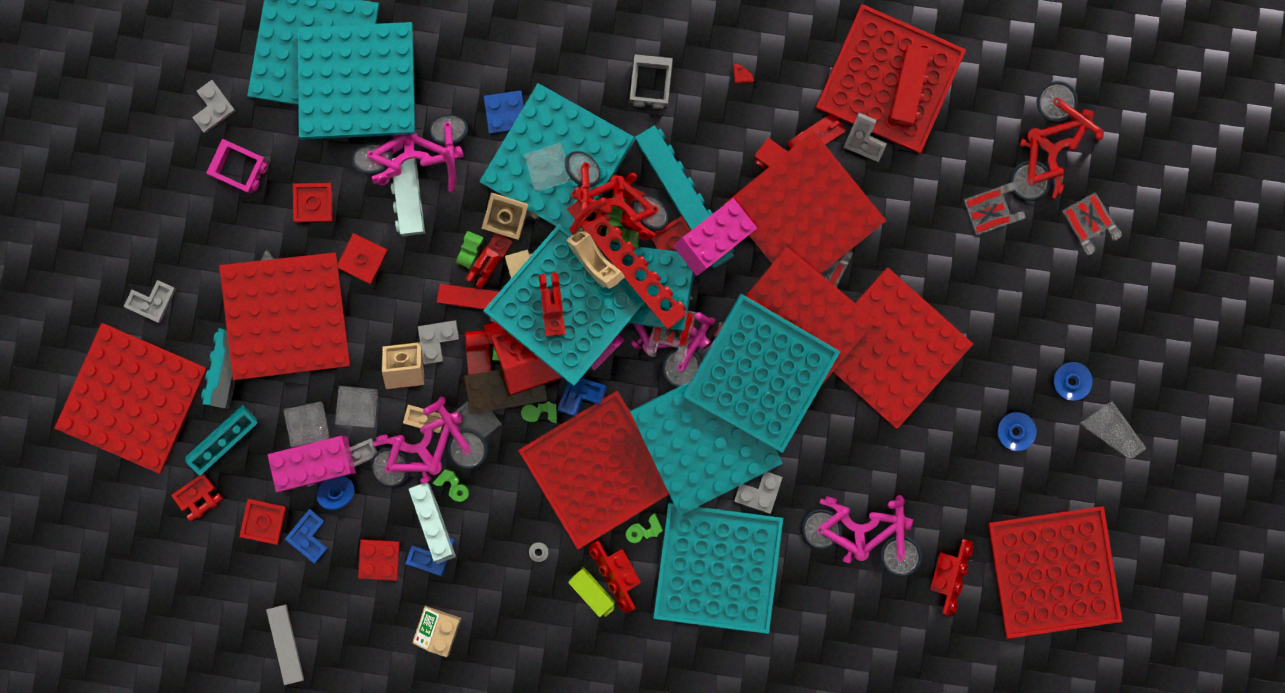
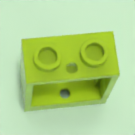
(592, 593)

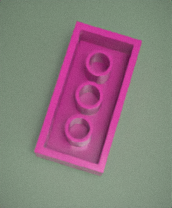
(714, 237)
(311, 463)

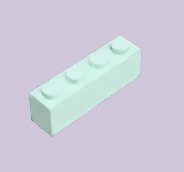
(408, 200)
(432, 523)

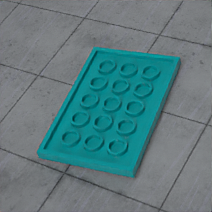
(673, 273)

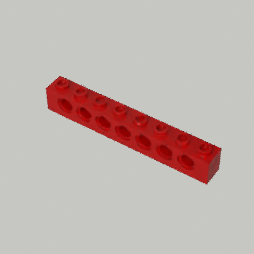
(668, 318)

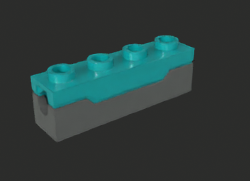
(219, 377)

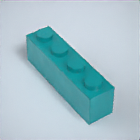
(221, 440)

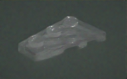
(1114, 430)

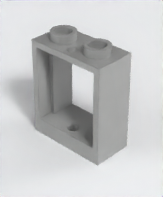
(651, 62)

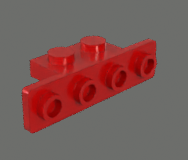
(617, 573)
(950, 574)

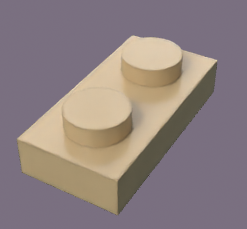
(415, 417)

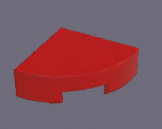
(742, 75)

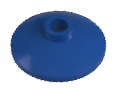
(1082, 379)
(1026, 433)
(330, 489)

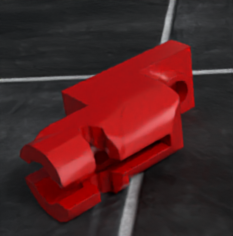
(489, 259)
(552, 306)

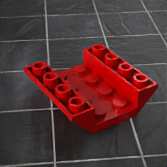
(520, 365)

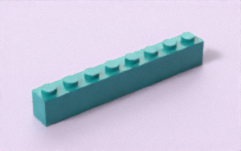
(675, 182)

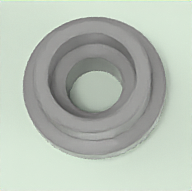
(543, 547)

